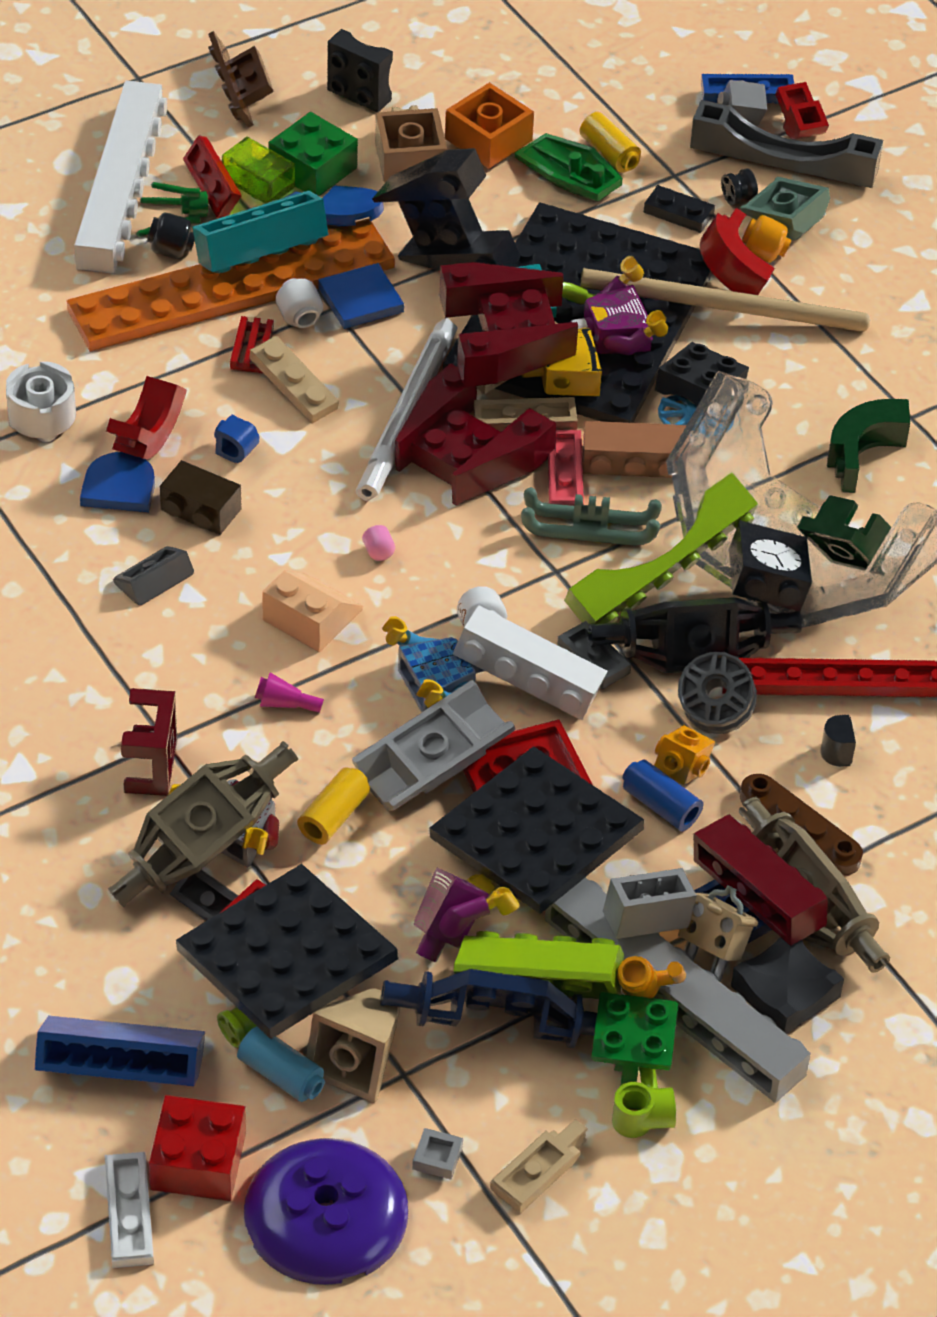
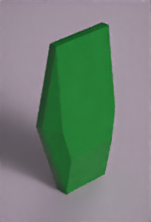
(570, 166)

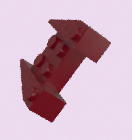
(513, 316)
(464, 449)

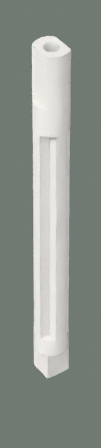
(424, 370)

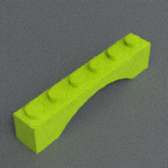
(606, 591)

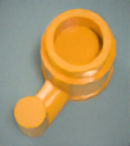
(641, 980)

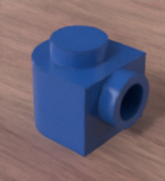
(235, 438)

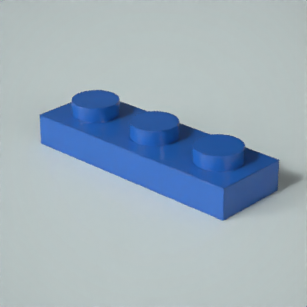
(715, 83)

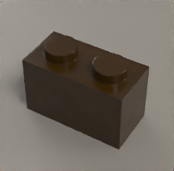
(200, 497)

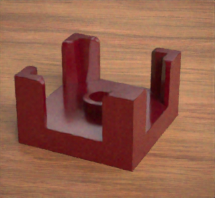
(152, 742)

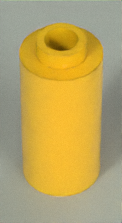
(610, 142)
(333, 805)

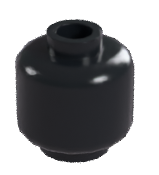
(171, 235)

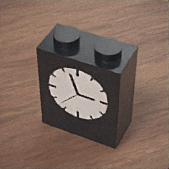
(770, 566)

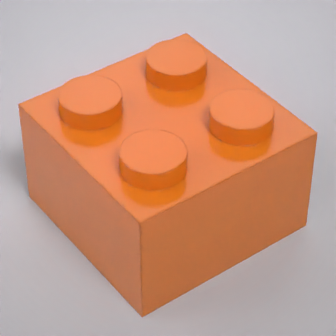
(490, 124)

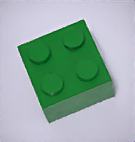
(320, 152)

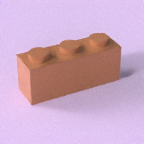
(628, 448)

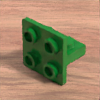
(634, 1033)

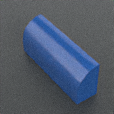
(119, 1050)

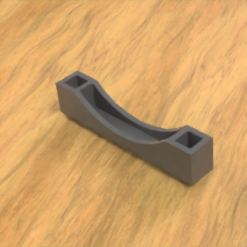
(845, 159)

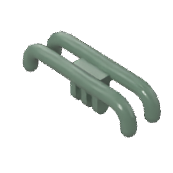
(590, 521)

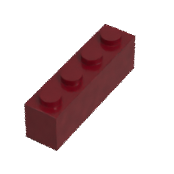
(762, 879)

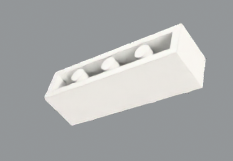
(529, 662)

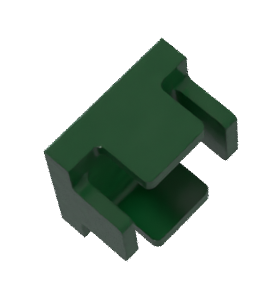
(837, 540)

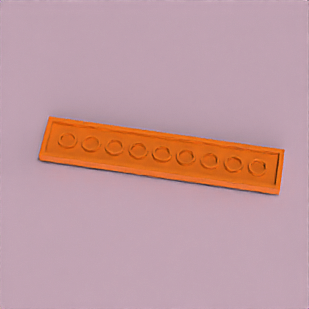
(199, 294)

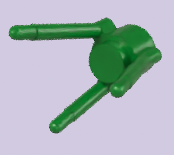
(192, 202)

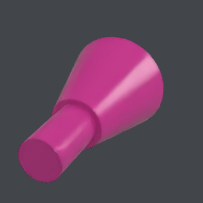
(281, 694)

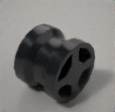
(739, 186)

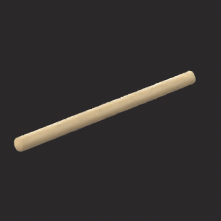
(734, 301)

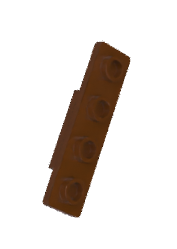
(243, 77)

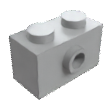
(649, 903)

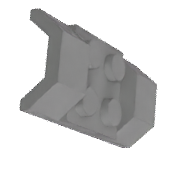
(432, 747)

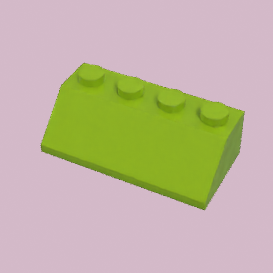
(563, 962)

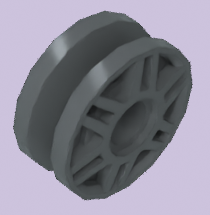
(714, 671)

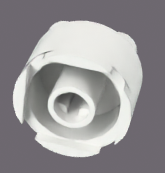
(41, 400)

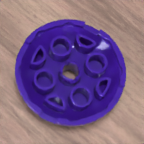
(318, 1240)

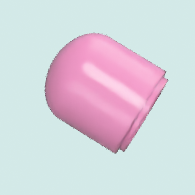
(378, 542)

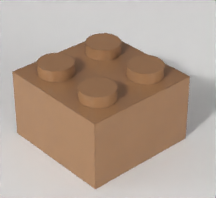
(407, 138)

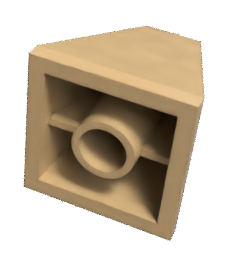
(354, 1042)

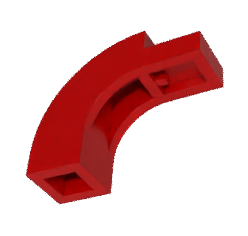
(730, 258)
(151, 420)

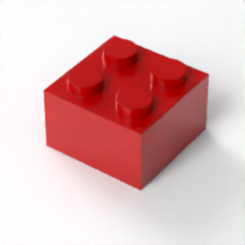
(197, 1148)

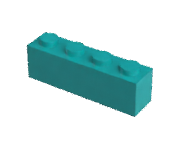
(260, 231)

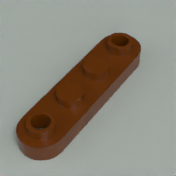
(822, 831)

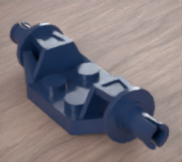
(494, 989)

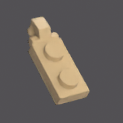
(539, 1166)

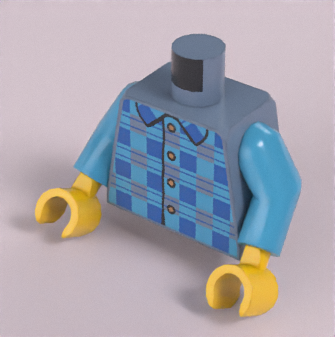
(428, 664)

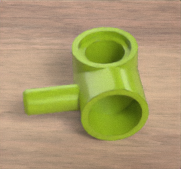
(654, 1106)

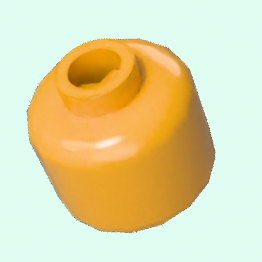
(766, 238)

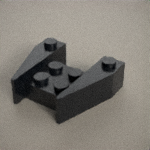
(440, 214)

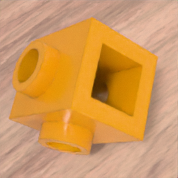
(683, 754)

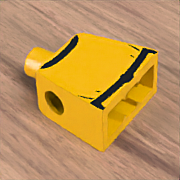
(574, 375)

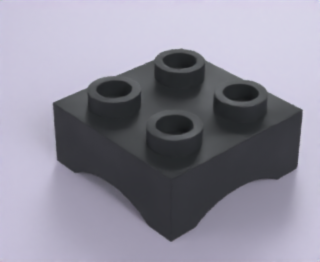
(358, 71)
(693, 370)
(787, 984)

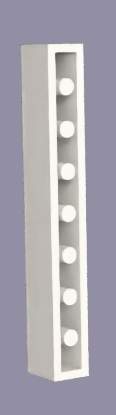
(120, 177)

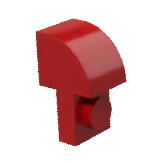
(801, 113)

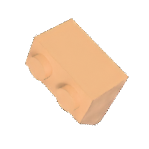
(307, 609)

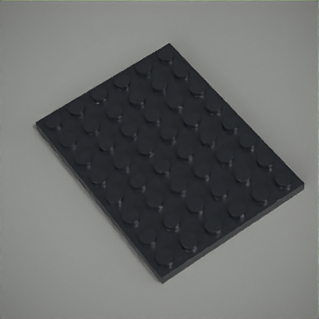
(567, 244)

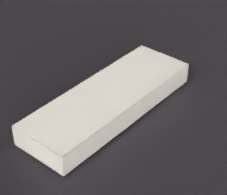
(129, 1210)

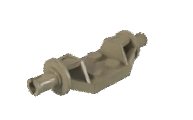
(201, 820)
(843, 906)

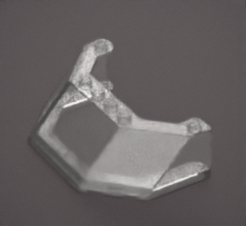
(729, 438)

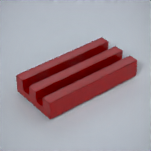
(255, 327)

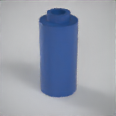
(662, 794)

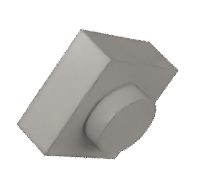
(437, 1153)

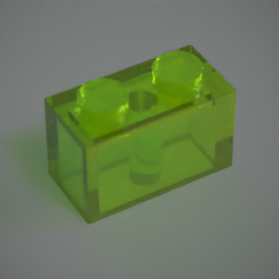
(259, 170)

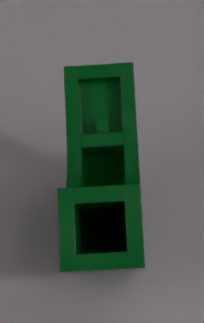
(864, 427)

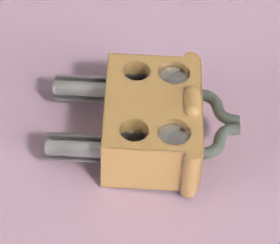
(718, 929)

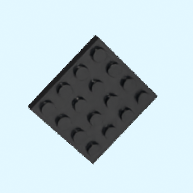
(536, 829)
(286, 950)

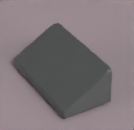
(155, 574)
(203, 894)

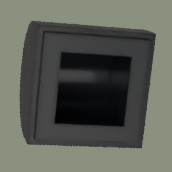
(838, 741)

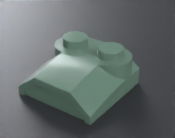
(791, 203)

